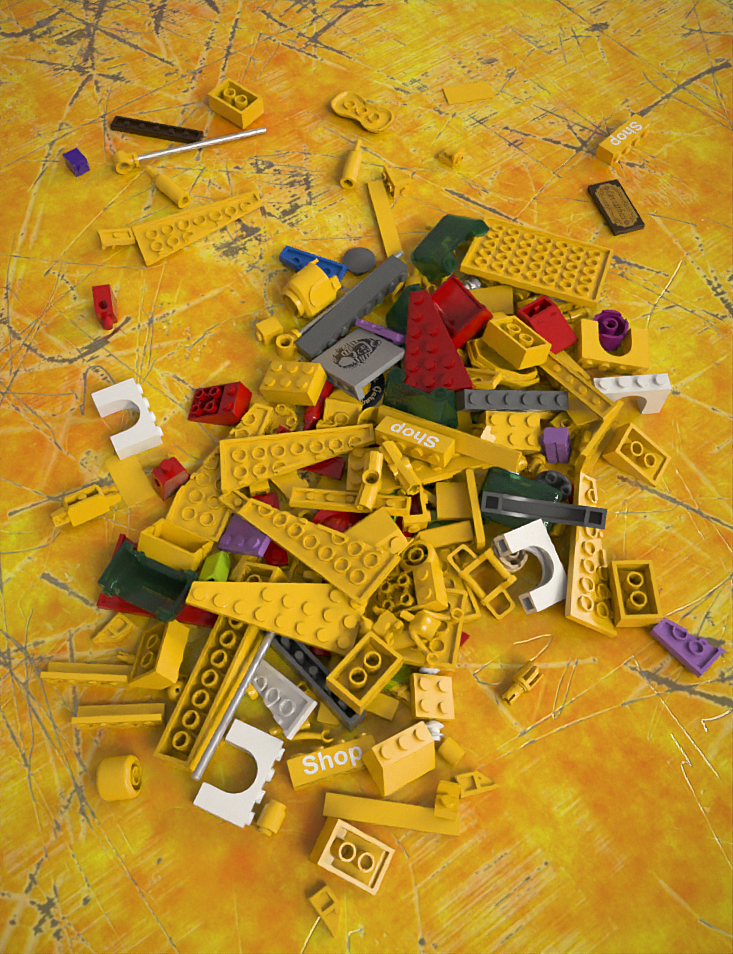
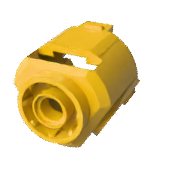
(309, 291)

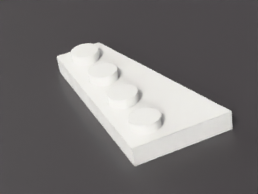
(283, 698)

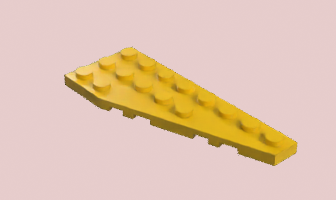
(424, 471)
(196, 502)
(299, 611)

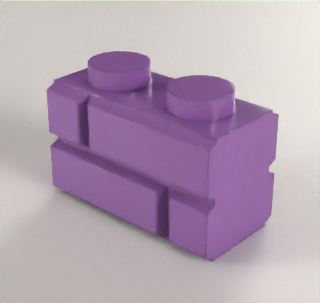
(556, 445)

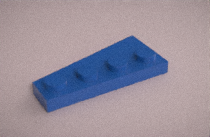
(299, 259)

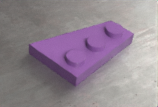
(384, 332)
(243, 539)
(688, 649)

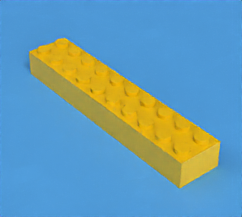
(213, 680)

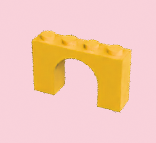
(590, 354)

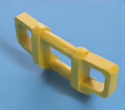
(485, 598)

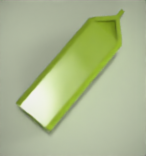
(216, 568)

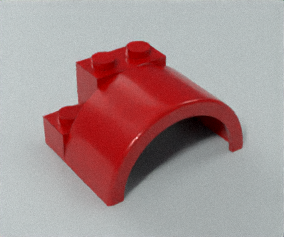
(461, 311)

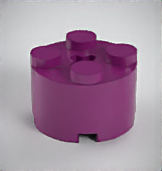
(611, 329)

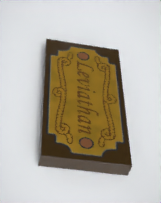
(616, 207)

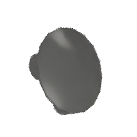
(359, 260)
(556, 480)

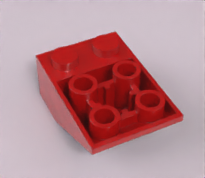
(548, 321)
(220, 404)

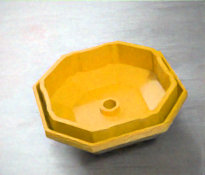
(486, 358)

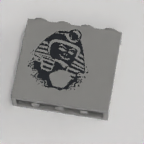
(358, 361)

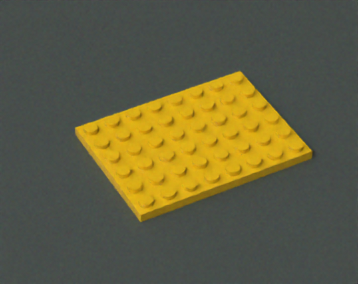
(539, 262)

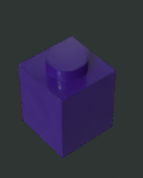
(76, 162)

